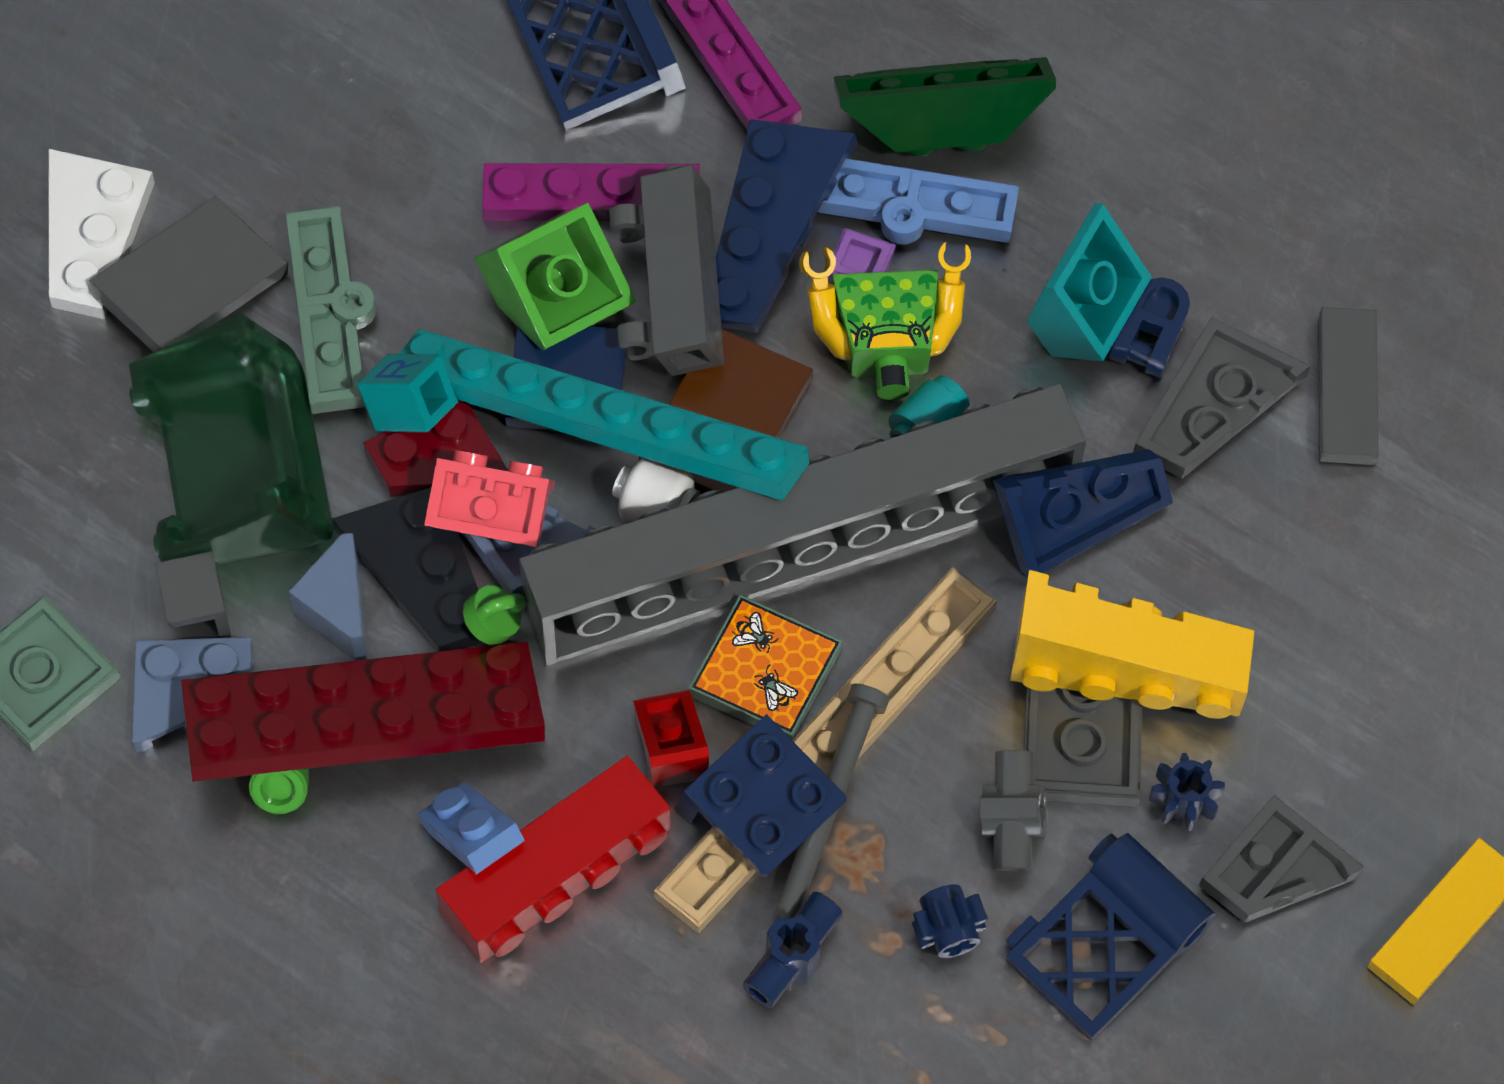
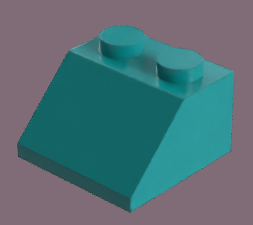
(1090, 291)

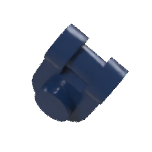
(1159, 312)

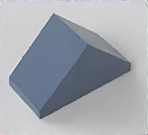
(331, 600)

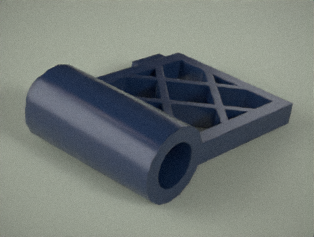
(1143, 899)

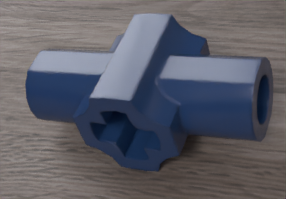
(807, 928)

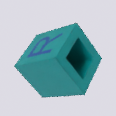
(407, 392)

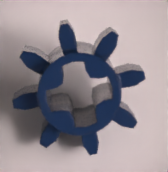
(1195, 803)
(949, 921)

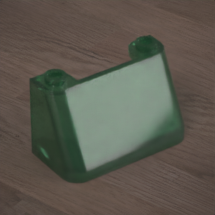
(234, 444)

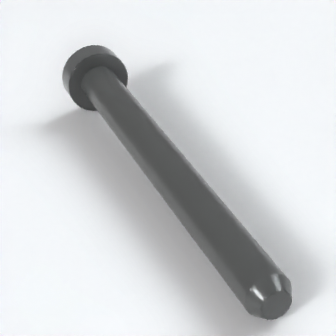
(866, 703)

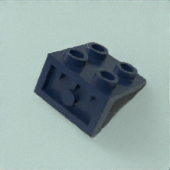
(762, 796)

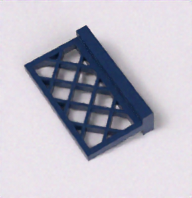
(640, 29)

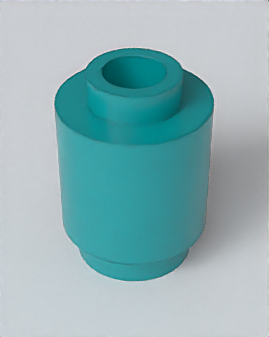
(931, 401)

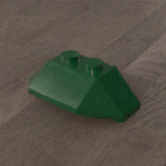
(946, 103)

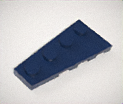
(770, 213)

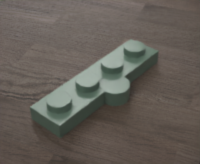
(328, 309)

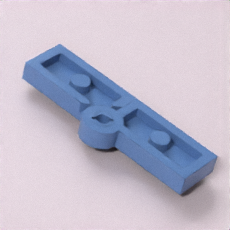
(920, 200)

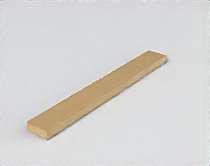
(899, 669)

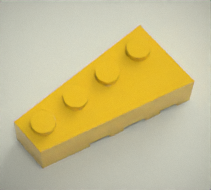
(1129, 651)

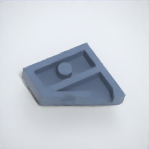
(158, 678)

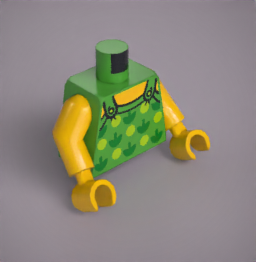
(886, 320)

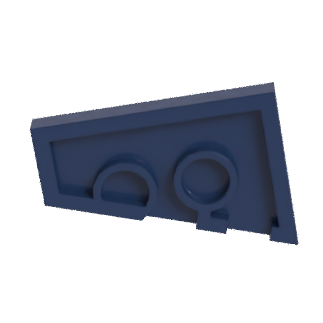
(1079, 505)

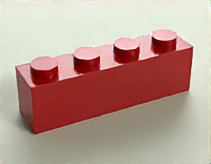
(562, 855)

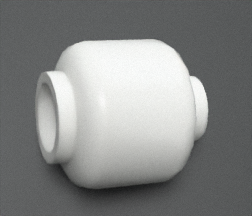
(651, 487)

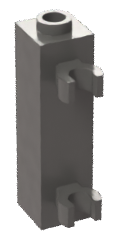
(680, 271)

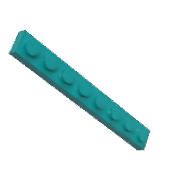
(617, 418)

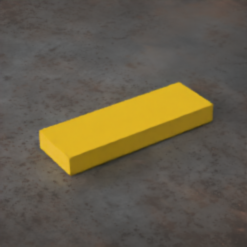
(1442, 923)

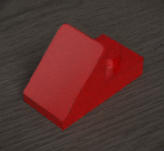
(671, 738)

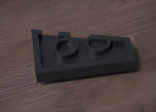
(417, 565)

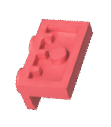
(489, 500)

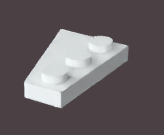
(91, 224)

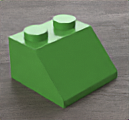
(556, 277)

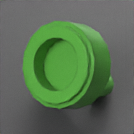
(493, 614)
(279, 791)

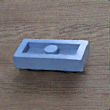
(470, 827)

